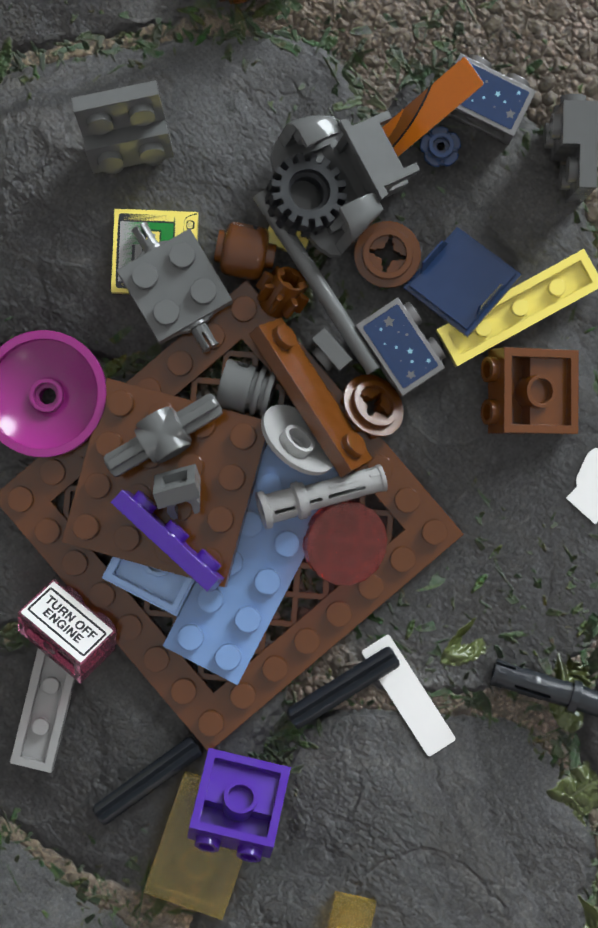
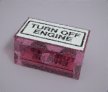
(67, 630)

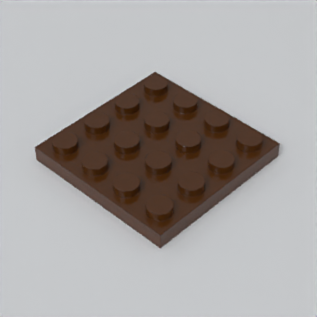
(227, 460)

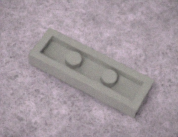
(43, 715)

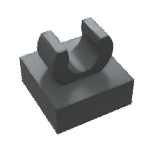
(177, 487)

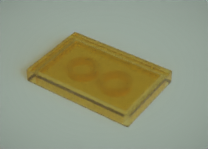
(185, 873)

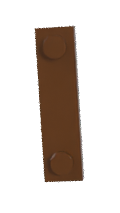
(310, 396)

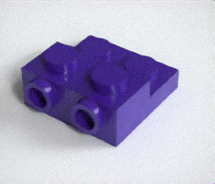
(238, 805)

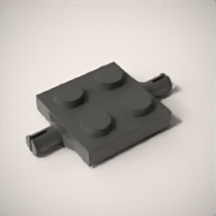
(175, 287)

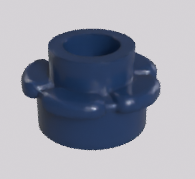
(429, 144)

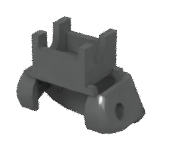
(365, 163)

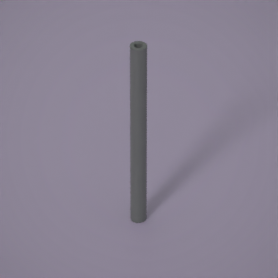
(321, 289)

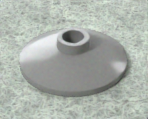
(293, 440)

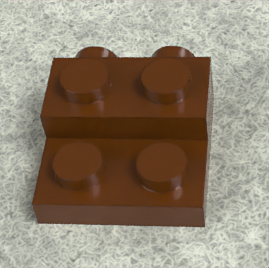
(531, 391)

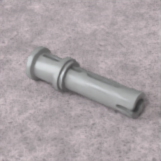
(301, 499)

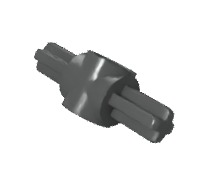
(163, 435)

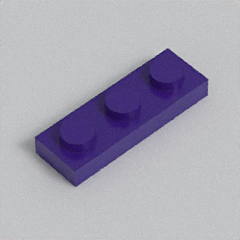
(169, 539)

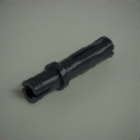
(546, 688)

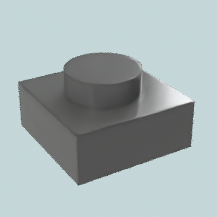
(329, 352)

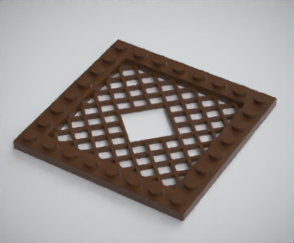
(208, 712)

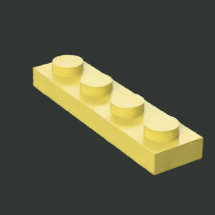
(524, 307)

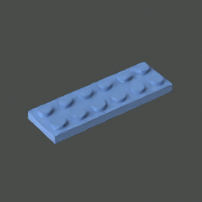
(227, 624)

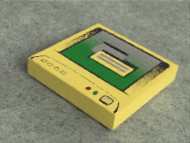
(163, 225)

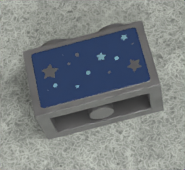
(498, 104)
(401, 347)

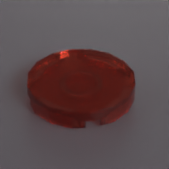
(345, 543)

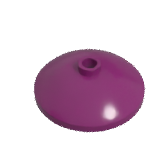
(40, 363)

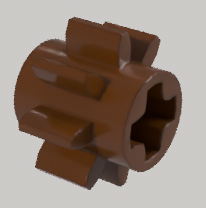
(282, 292)

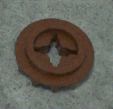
(403, 243)
(387, 407)

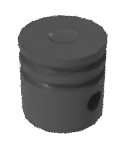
(245, 388)

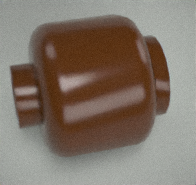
(244, 250)

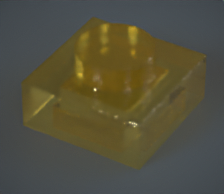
(351, 911)

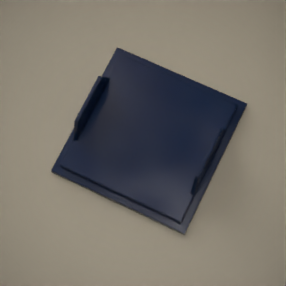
(462, 281)

